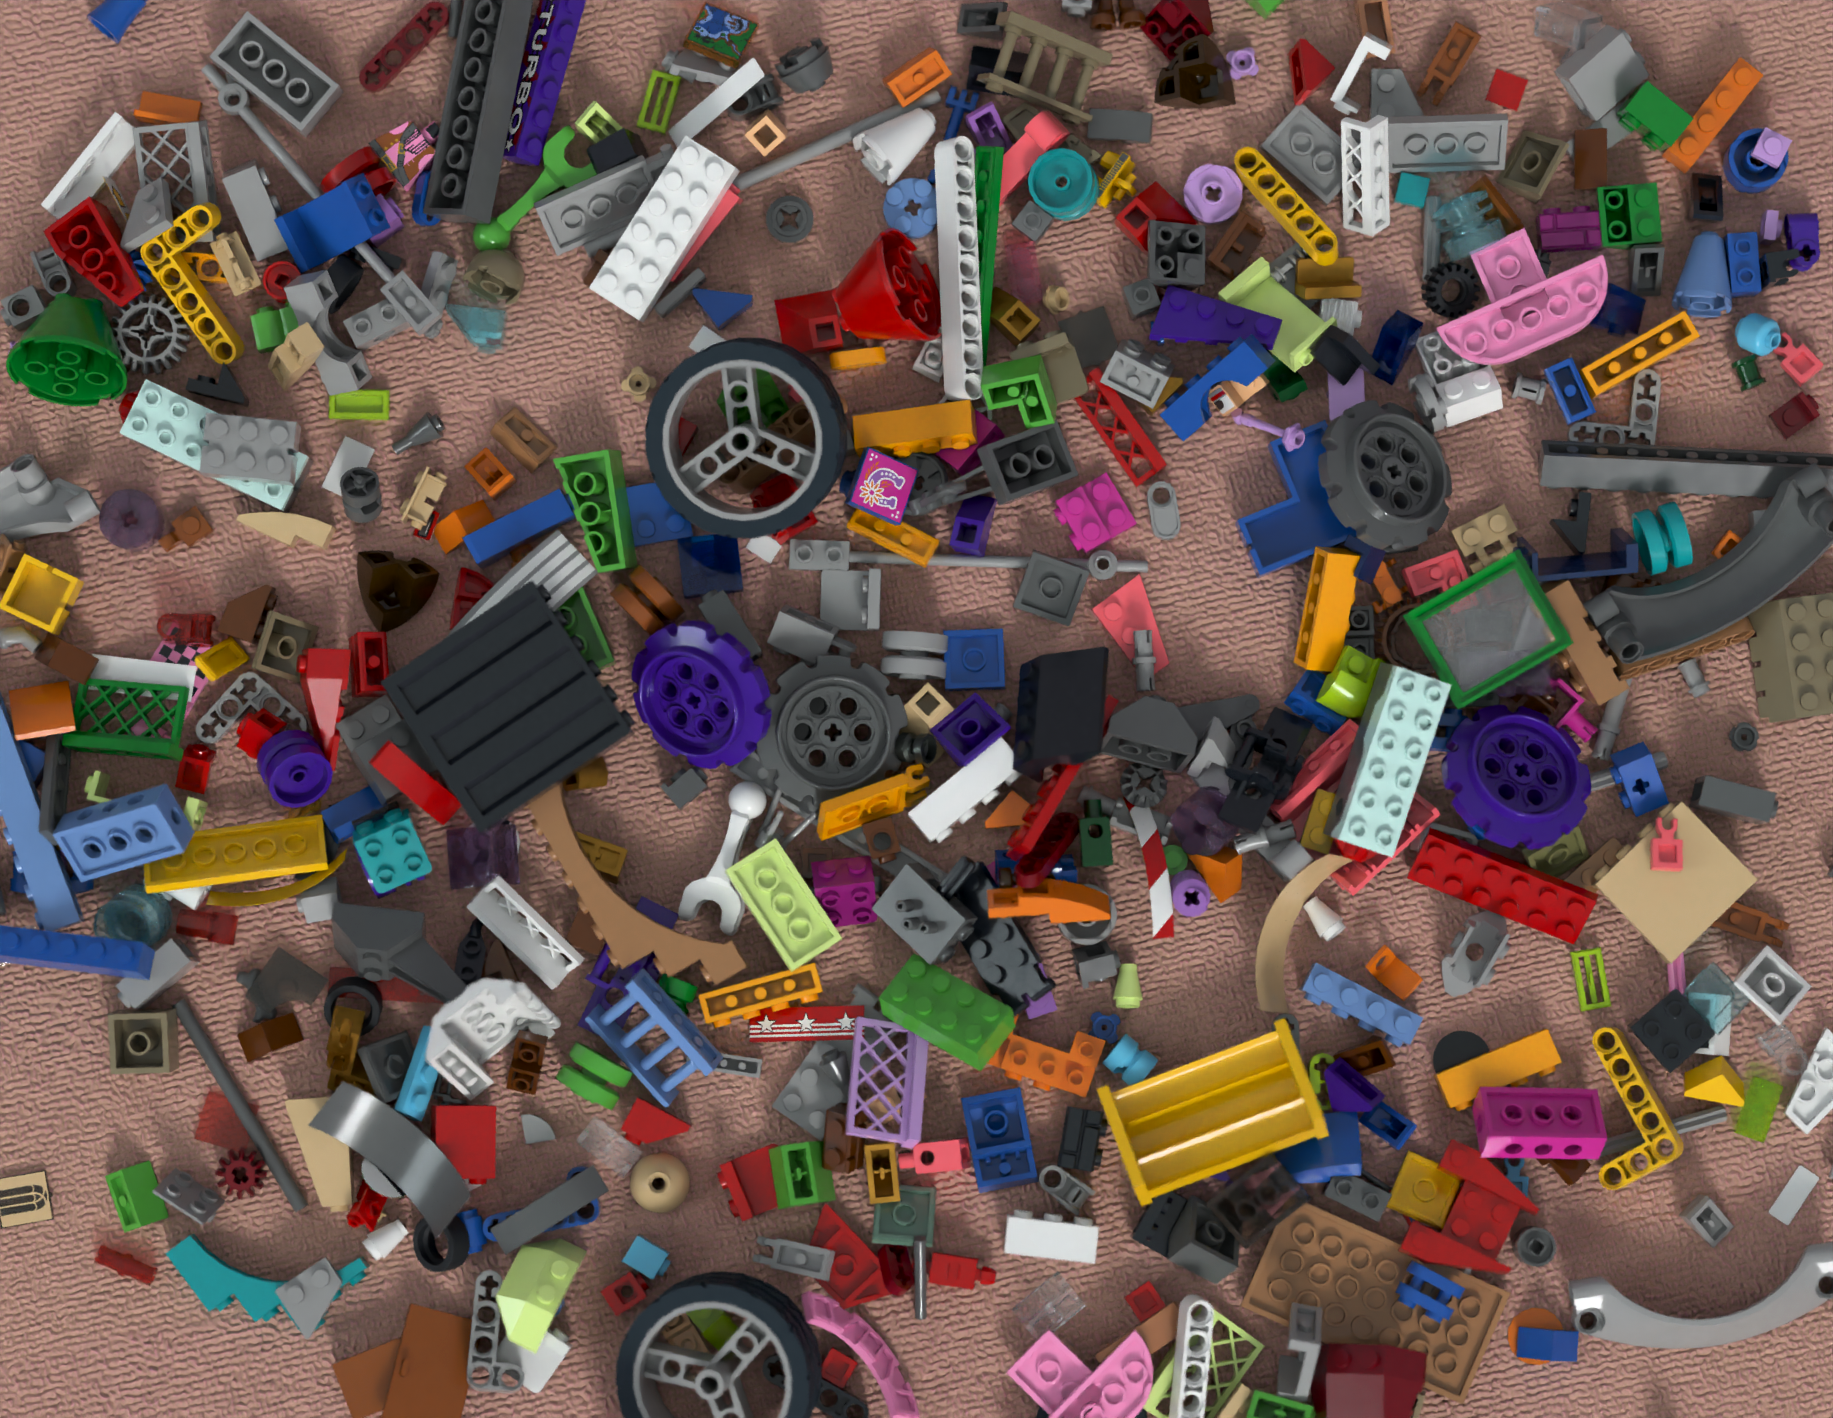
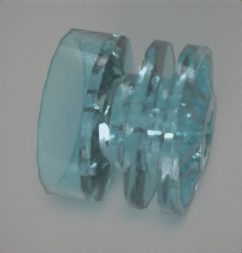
(1468, 225)
(134, 916)

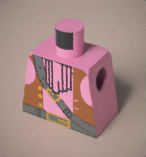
(407, 151)

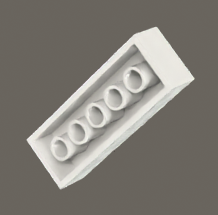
(664, 229)

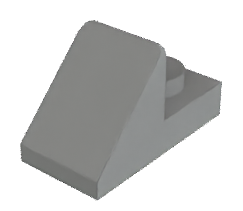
(1214, 748)

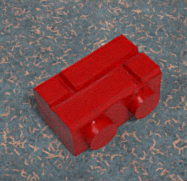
(368, 664)

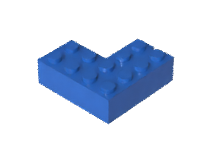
(1305, 520)

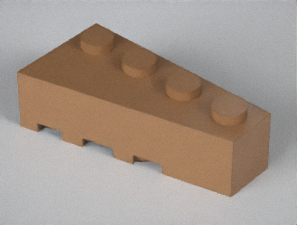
(1584, 660)

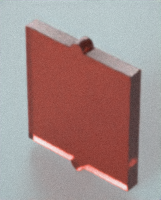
(221, 1125)

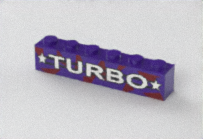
(541, 78)

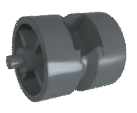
(361, 494)

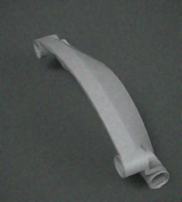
(1628, 1323)

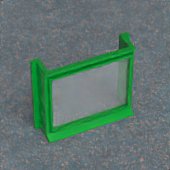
(1488, 629)

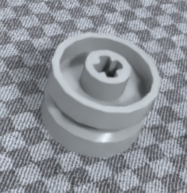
(913, 658)

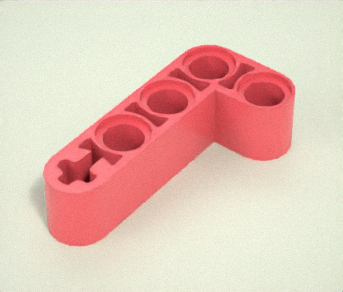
(1041, 135)

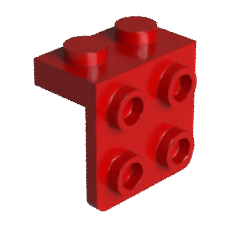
(749, 1183)

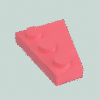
(1128, 612)

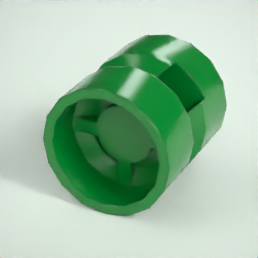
(679, 991)

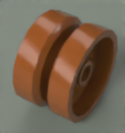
(650, 599)

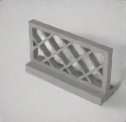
(200, 165)

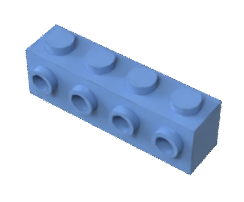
(1360, 1003)

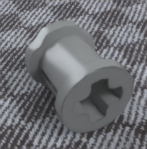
(1528, 388)

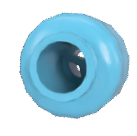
(1757, 333)

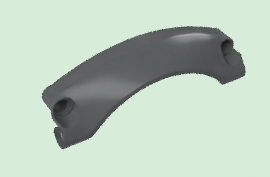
(1763, 564)

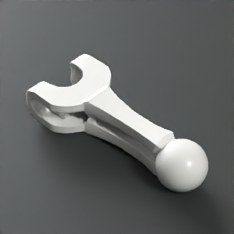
(746, 802)

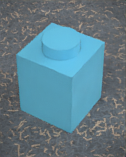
(647, 1257)

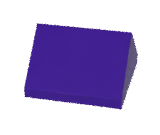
(969, 730)

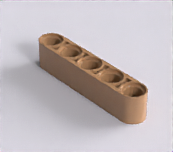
(790, 425)
(1729, 636)

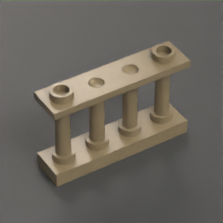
(1066, 48)

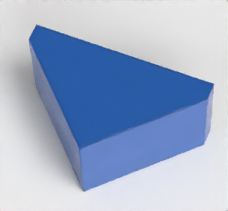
(722, 306)
(1388, 1125)
(1547, 1344)

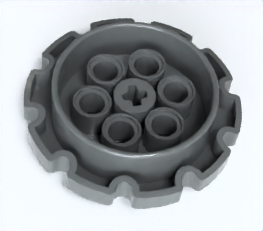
(1385, 475)
(833, 681)

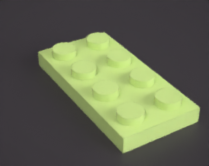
(783, 905)

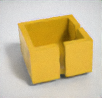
(40, 595)

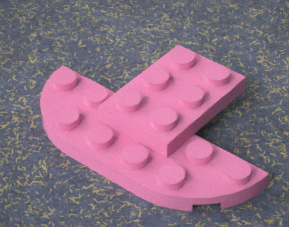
(1525, 305)
(1072, 1390)

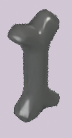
(247, 980)

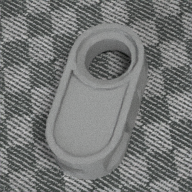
(1164, 517)

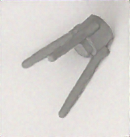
(771, 831)

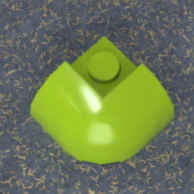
(1350, 683)

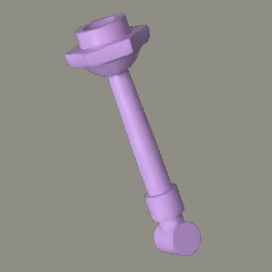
(1292, 437)

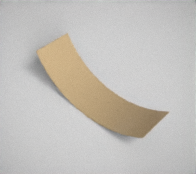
(1278, 926)

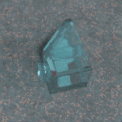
(481, 326)

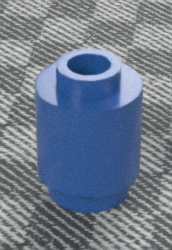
(474, 1228)

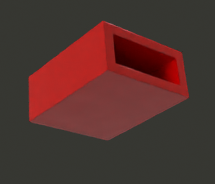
(467, 1139)

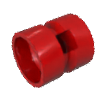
(277, 277)

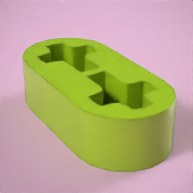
(1314, 1076)

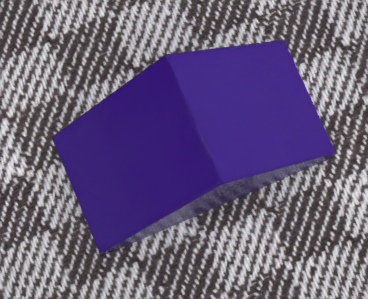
(1349, 1089)

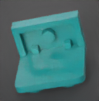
(391, 850)

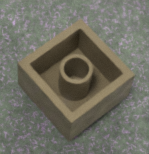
(143, 1041)

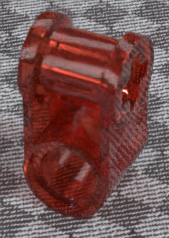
(188, 629)

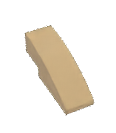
(295, 355)
(289, 527)

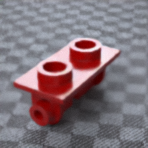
(367, 1208)

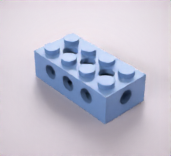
(123, 833)

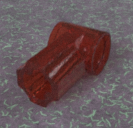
(214, 926)

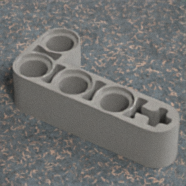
(489, 1331)

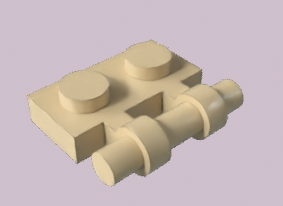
(1482, 532)

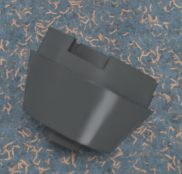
(806, 67)

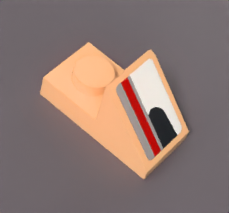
(1231, 394)

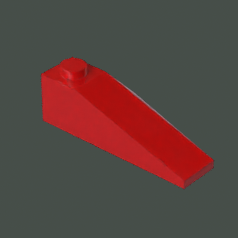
(91, 245)
(323, 678)

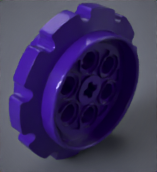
(701, 694)
(1516, 777)

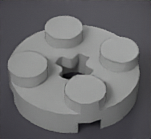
(1429, 408)

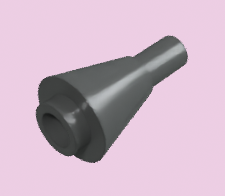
(424, 431)
(836, 1067)

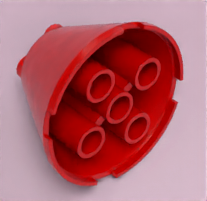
(890, 293)

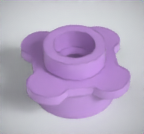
(1245, 55)

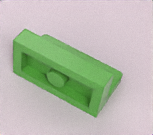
(134, 1198)

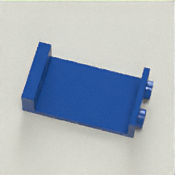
(332, 223)

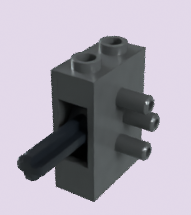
(927, 910)

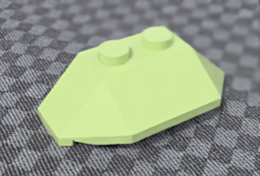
(536, 1289)

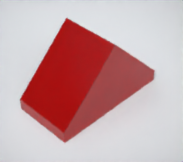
(1308, 70)

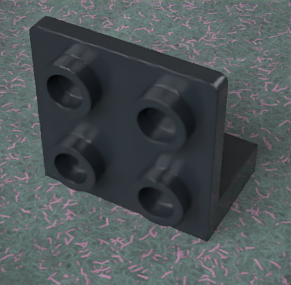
(1672, 1030)
(1158, 1222)

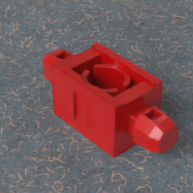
(957, 1271)

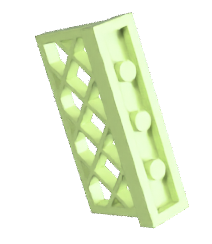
(1164, 1372)

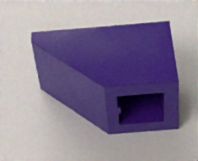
(973, 525)

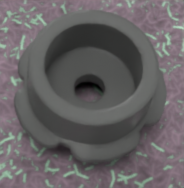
(1746, 729)

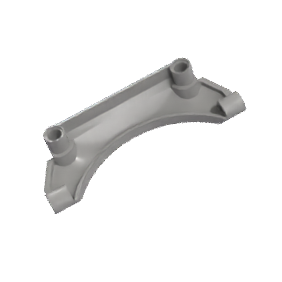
(39, 506)

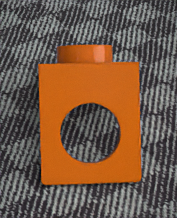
(1393, 973)

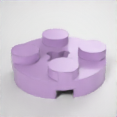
(1216, 177)

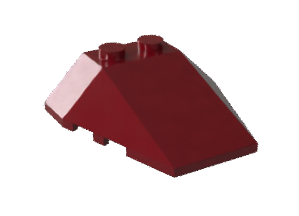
(1367, 1381)

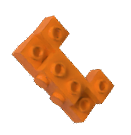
(1048, 1065)

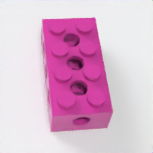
(1539, 1123)

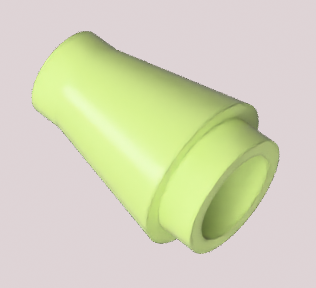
(1127, 989)

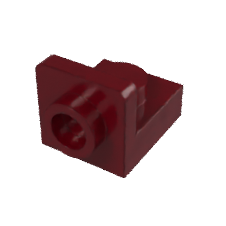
(1795, 414)

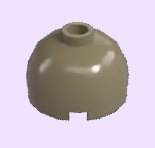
(495, 275)

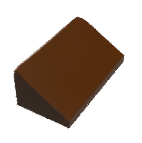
(1590, 158)

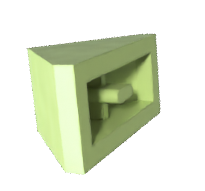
(596, 123)

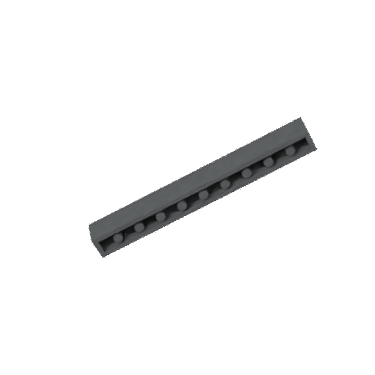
(1672, 468)

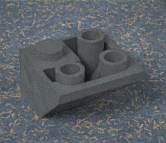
(1176, 255)

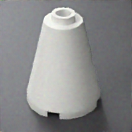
(894, 143)

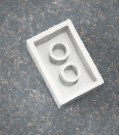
(1051, 1237)

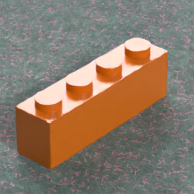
(1713, 115)

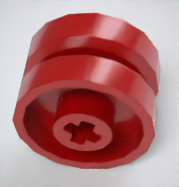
(360, 162)

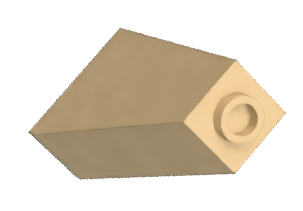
(326, 1157)

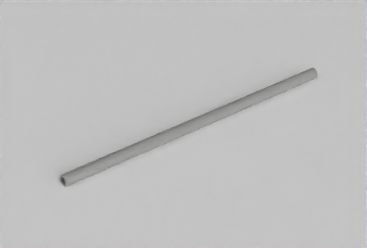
(794, 158)

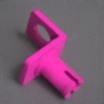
(1572, 717)

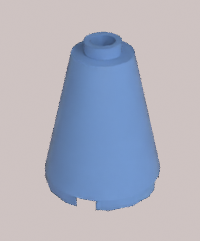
(1704, 279)

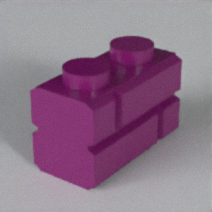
(1568, 230)

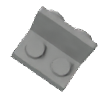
(1138, 372)
(851, 599)

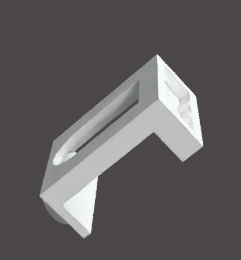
(1368, 44)

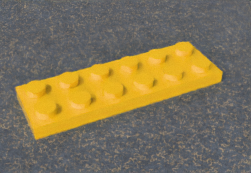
(242, 854)

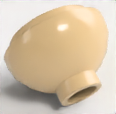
(671, 1171)

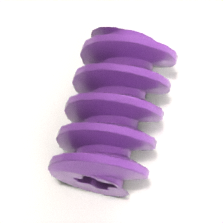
(1189, 904)

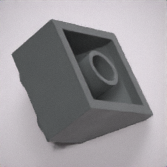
(1203, 1243)

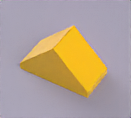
(1714, 1082)

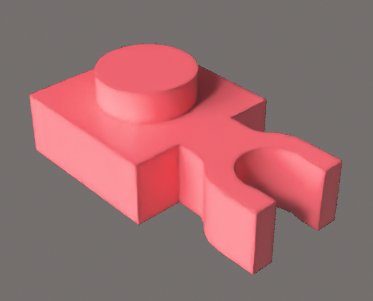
(1799, 362)
(1665, 851)

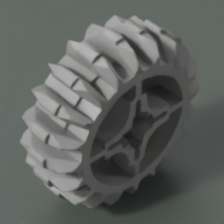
(123, 331)

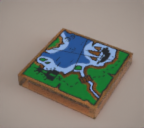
(721, 35)

